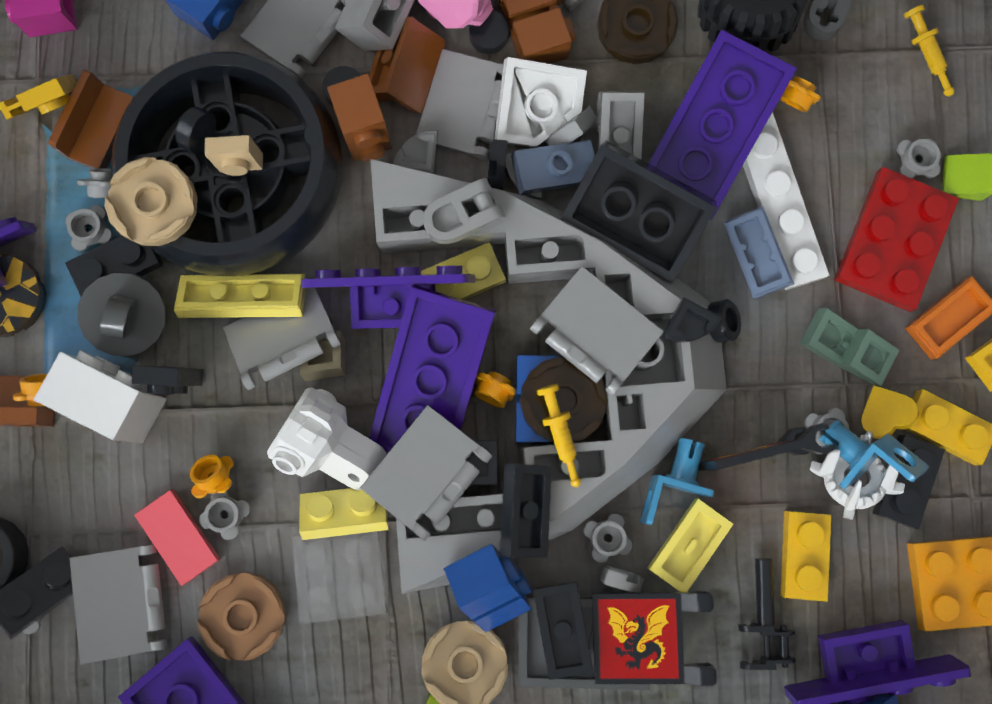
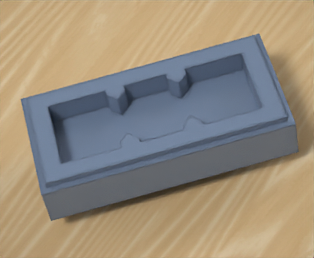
(552, 166)
(758, 253)

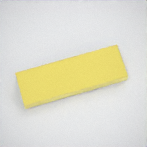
(240, 296)

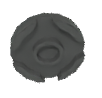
(122, 314)

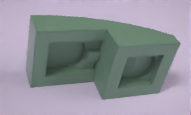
(849, 348)

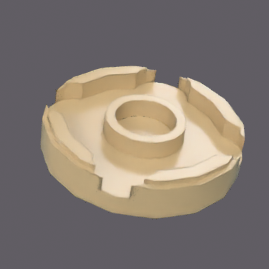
(151, 201)
(464, 664)

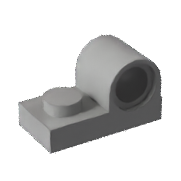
(621, 119)

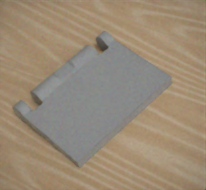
(294, 30)
(463, 103)
(597, 329)
(279, 343)
(425, 471)
(116, 604)

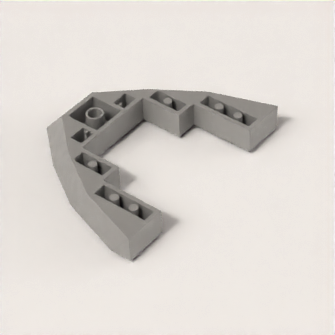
(641, 419)

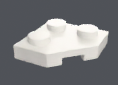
(537, 100)

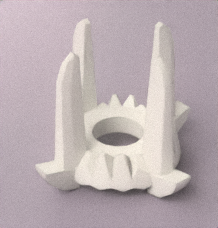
(881, 481)

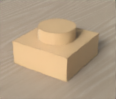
(234, 154)

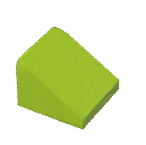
(968, 176)

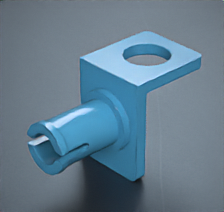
(861, 455)
(681, 478)

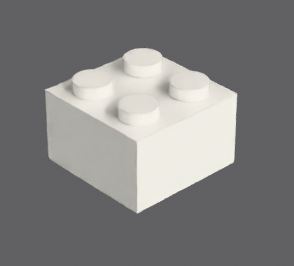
(100, 397)

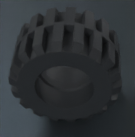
(753, 21)

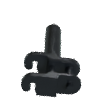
(766, 620)

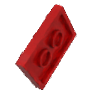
(896, 239)

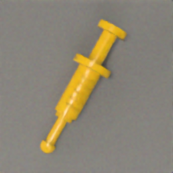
(929, 47)
(560, 431)

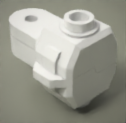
(320, 439)

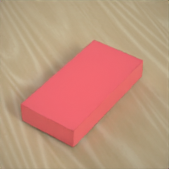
(177, 537)

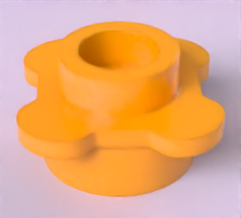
(800, 94)
(29, 388)
(494, 389)
(211, 475)

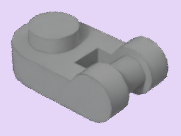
(448, 221)

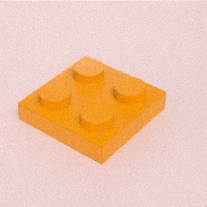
(952, 582)

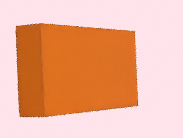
(951, 318)

